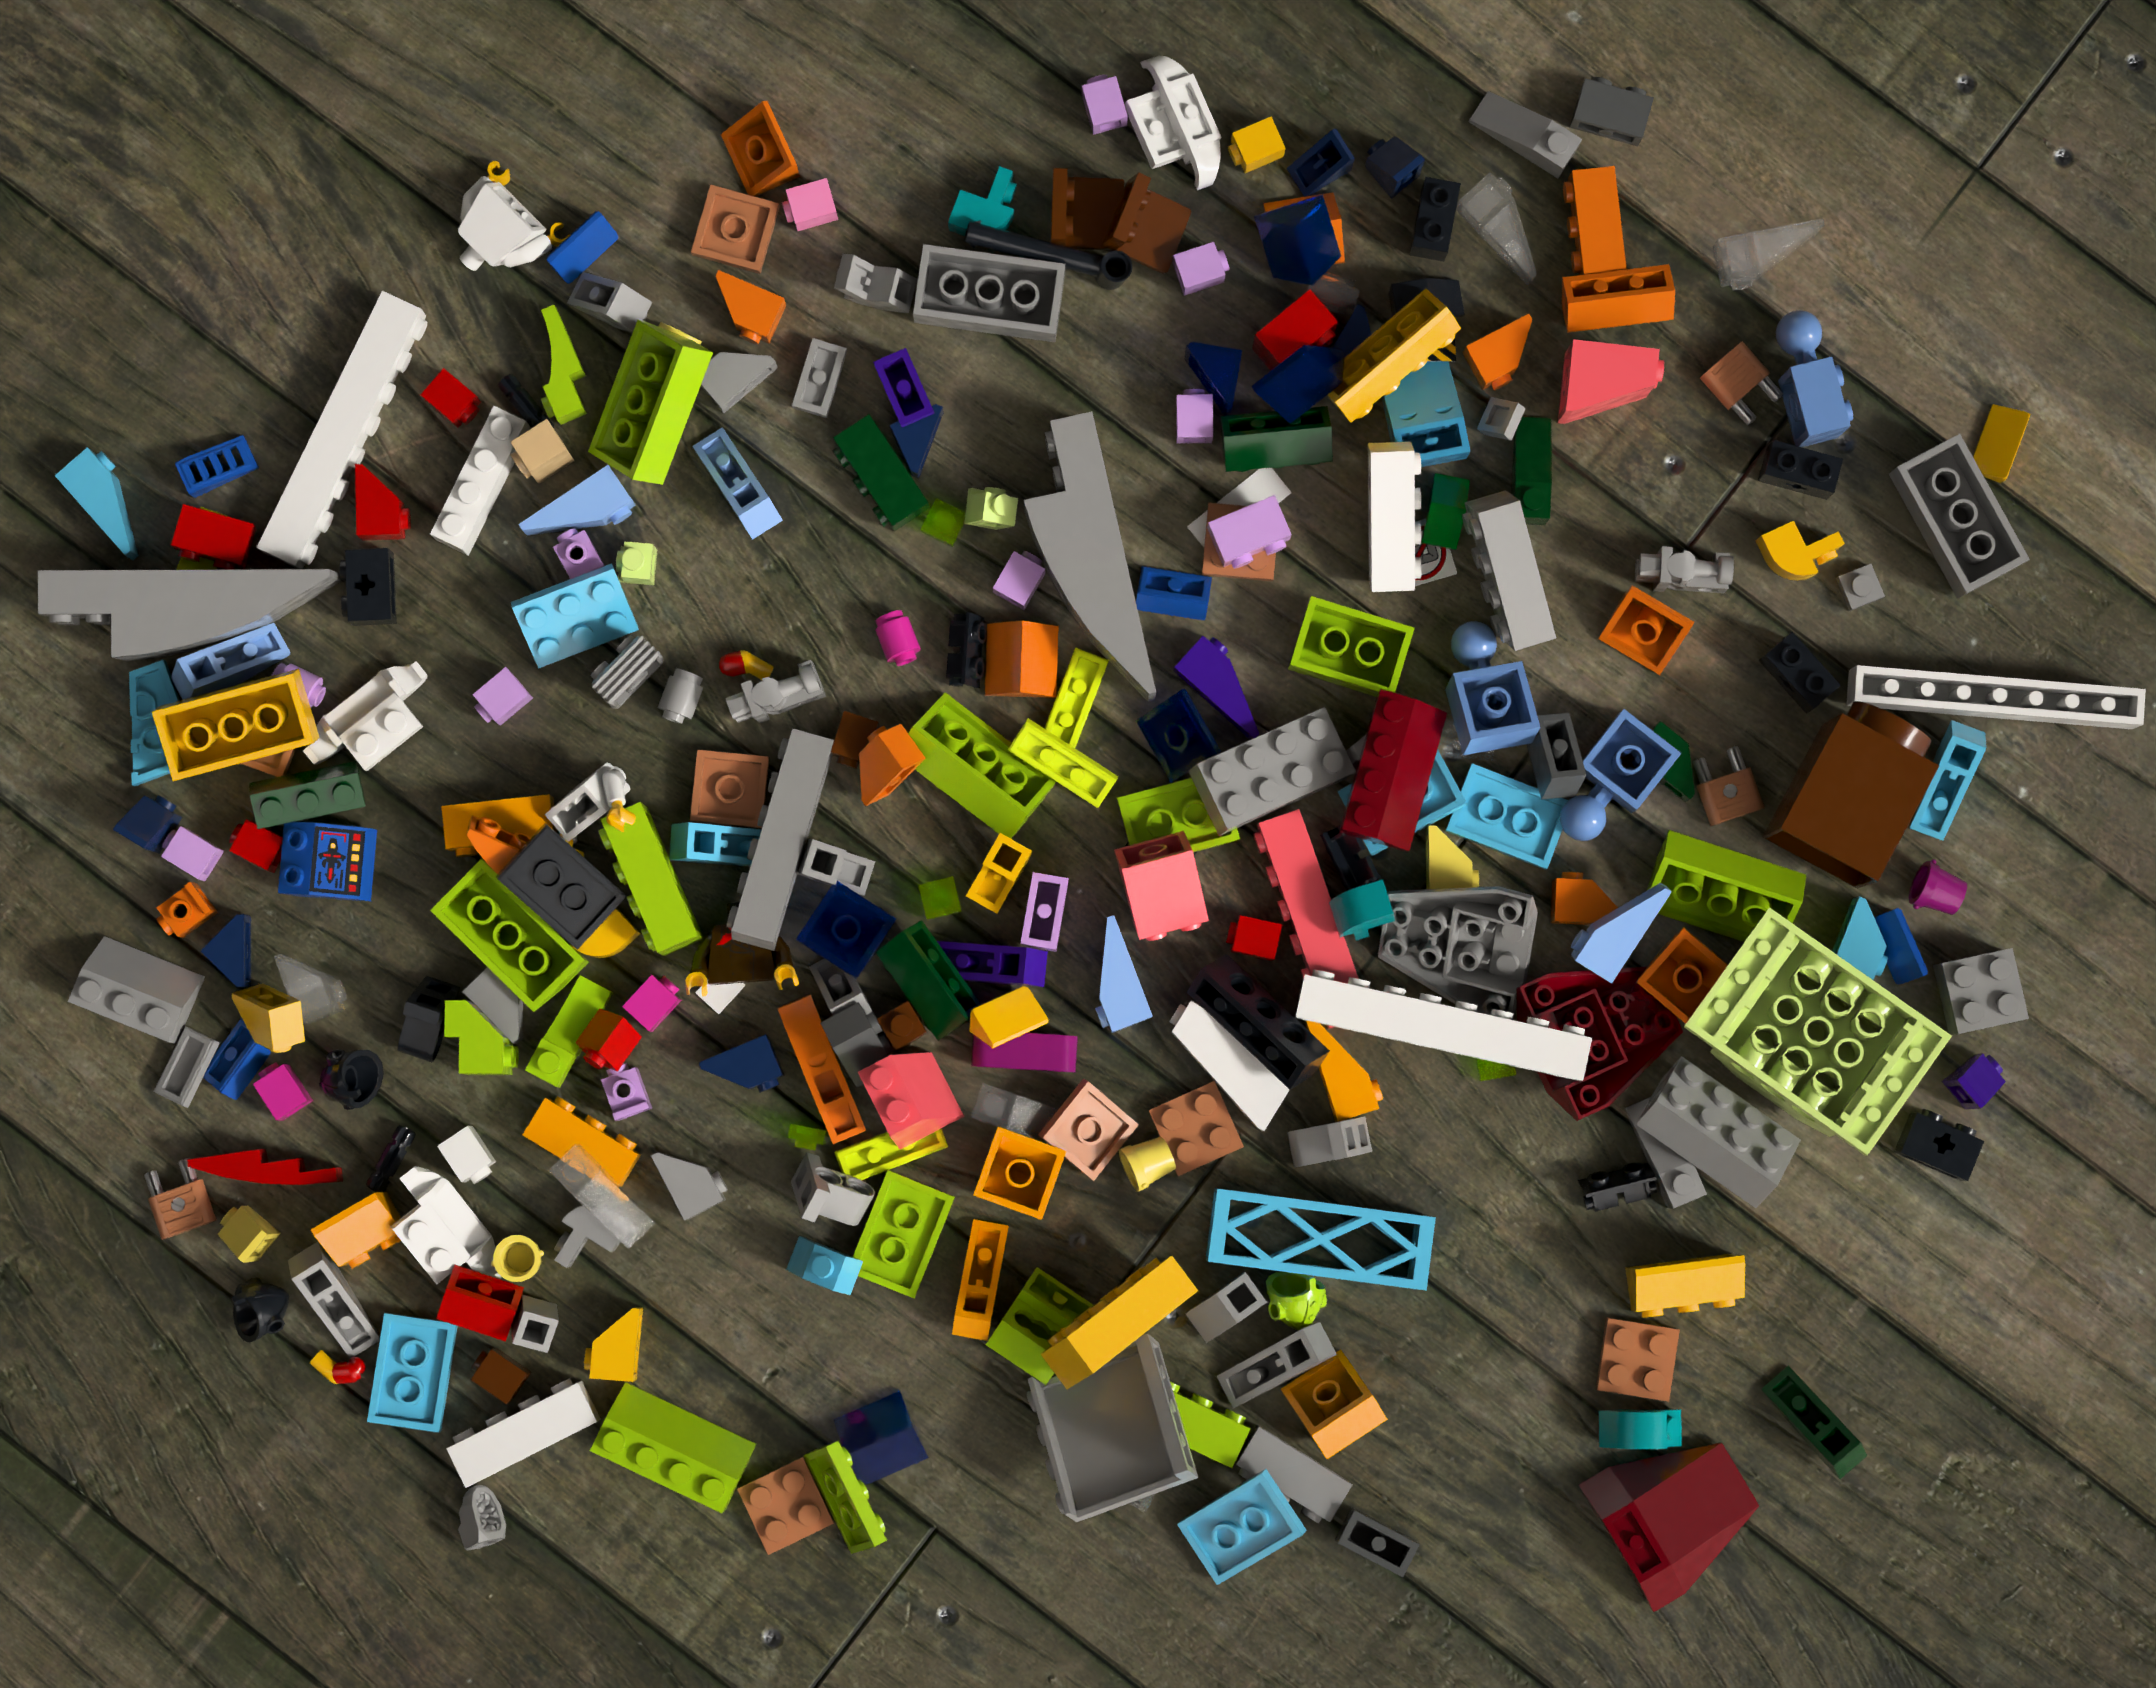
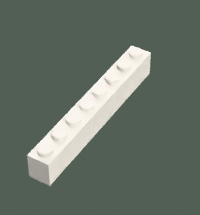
(342, 431)
(1997, 697)
(1444, 1027)

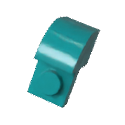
(990, 210)
(1362, 909)
(1640, 1429)

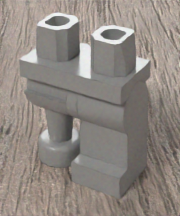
(1685, 572)
(776, 696)

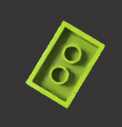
(1350, 647)

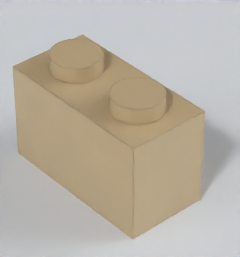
(540, 452)

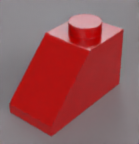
(378, 510)

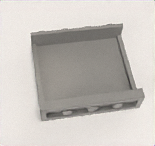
(1113, 1433)

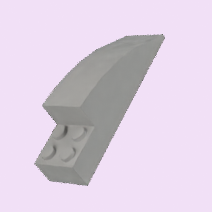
(1085, 552)
(176, 609)

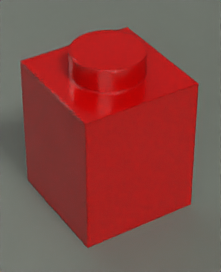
(451, 399)
(257, 845)
(1254, 937)
(608, 1040)

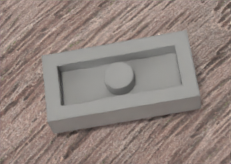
(819, 378)

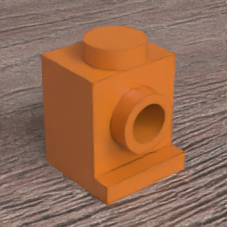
(198, 911)

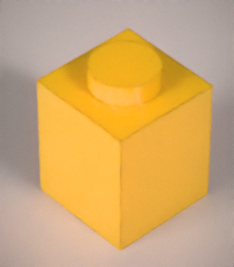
(1256, 145)

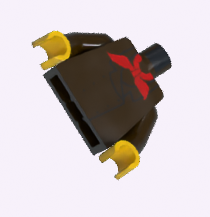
(733, 961)

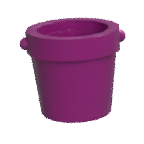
(1936, 889)

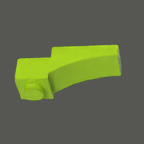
(561, 394)
(558, 1047)

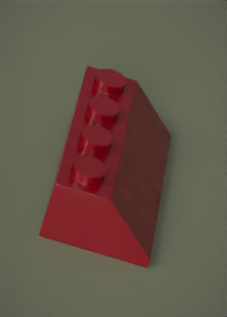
(1393, 770)

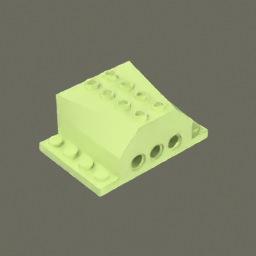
(1816, 1034)

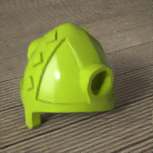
(1295, 1298)

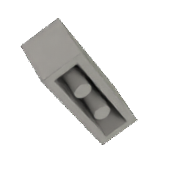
(1295, 1474)

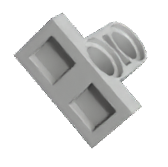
(1329, 1142)
(829, 1193)

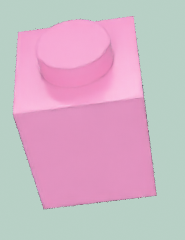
(810, 205)

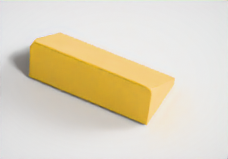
(2000, 441)
(1007, 1017)

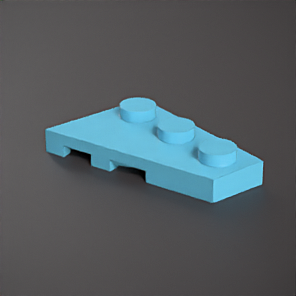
(149, 689)

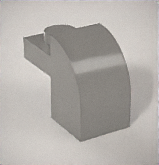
(875, 285)
(832, 864)
(584, 1227)

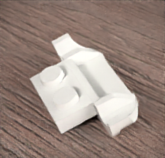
(1176, 121)
(371, 719)
(443, 1228)

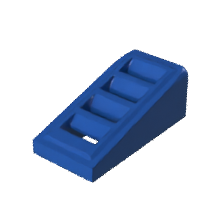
(211, 454)

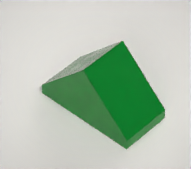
(1445, 511)

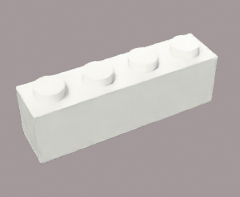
(479, 482)
(1392, 516)
(523, 1433)

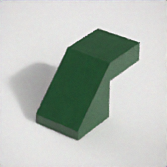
(1679, 776)

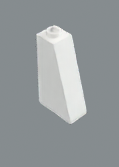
(1229, 1064)

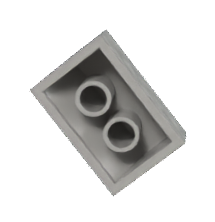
(137, 989)

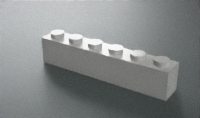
(782, 839)

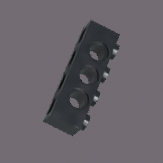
(1258, 1021)

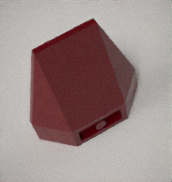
(1621, 1018)
(1671, 1515)

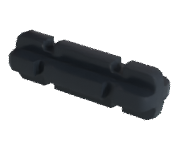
(522, 400)
(390, 1159)

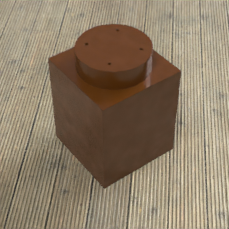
(1854, 794)

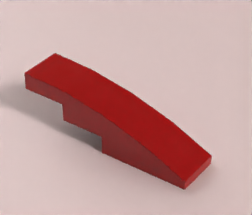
(255, 1168)

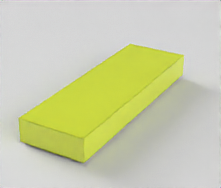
(1076, 696)
(1063, 763)
(882, 1154)

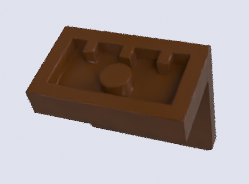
(1083, 209)
(1146, 225)

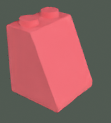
(1605, 377)
(1162, 886)
(910, 1096)

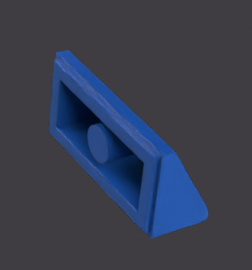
(582, 247)
(1173, 593)
(1902, 952)
(236, 1062)

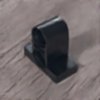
(425, 1018)

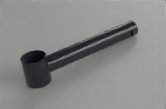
(1042, 250)

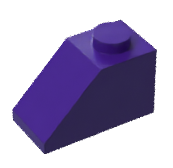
(903, 387)
(1975, 1081)

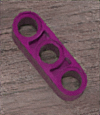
(1028, 1052)

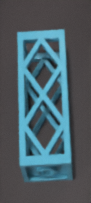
(1416, 1252)

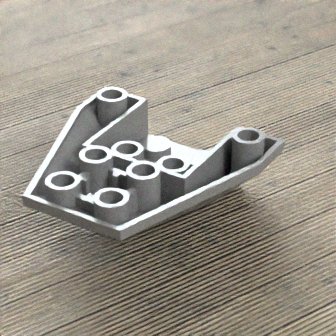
(1463, 942)

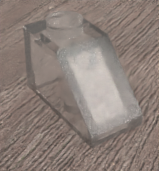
(315, 989)

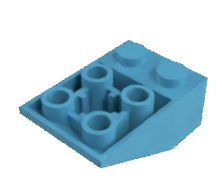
(1428, 415)

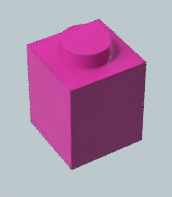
(653, 1001)
(282, 1091)

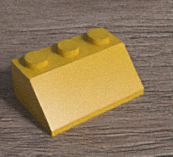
(1686, 1284)

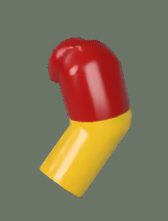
(744, 662)
(338, 1372)

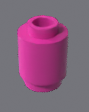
(897, 638)

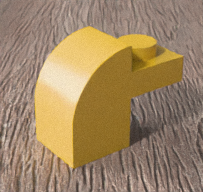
(1790, 557)
(999, 873)
(610, 937)

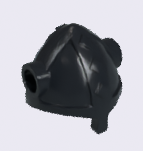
(352, 1077)
(258, 1309)

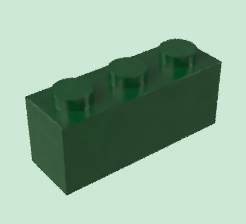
(1273, 442)
(879, 473)
(306, 794)
(928, 979)

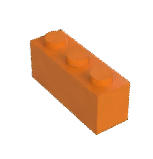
(1595, 220)
(1618, 298)

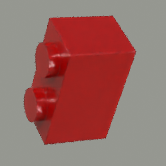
(213, 537)
(480, 1303)

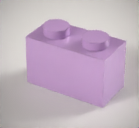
(1249, 532)
(1044, 912)

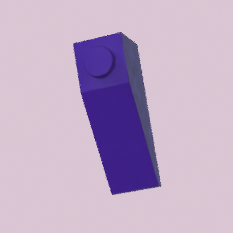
(1214, 679)
(998, 963)

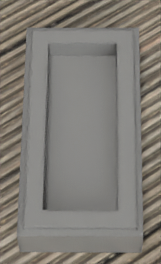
(186, 1067)

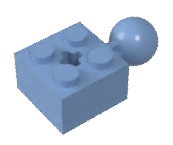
(1812, 386)
(1488, 702)
(1584, 815)

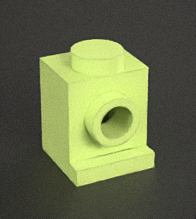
(990, 508)
(636, 563)

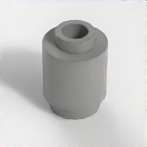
(681, 696)

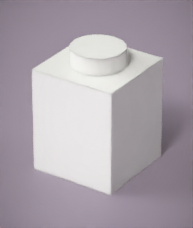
(467, 1155)

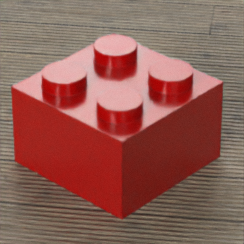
(1300, 324)

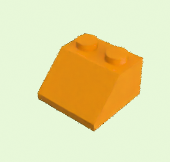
(1019, 1173)
(359, 1230)
(1334, 1404)

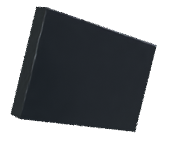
(561, 886)

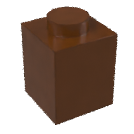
(852, 738)
(902, 1026)
(499, 1374)

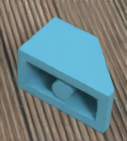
(1861, 940)
(824, 1266)

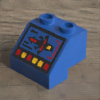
(327, 861)

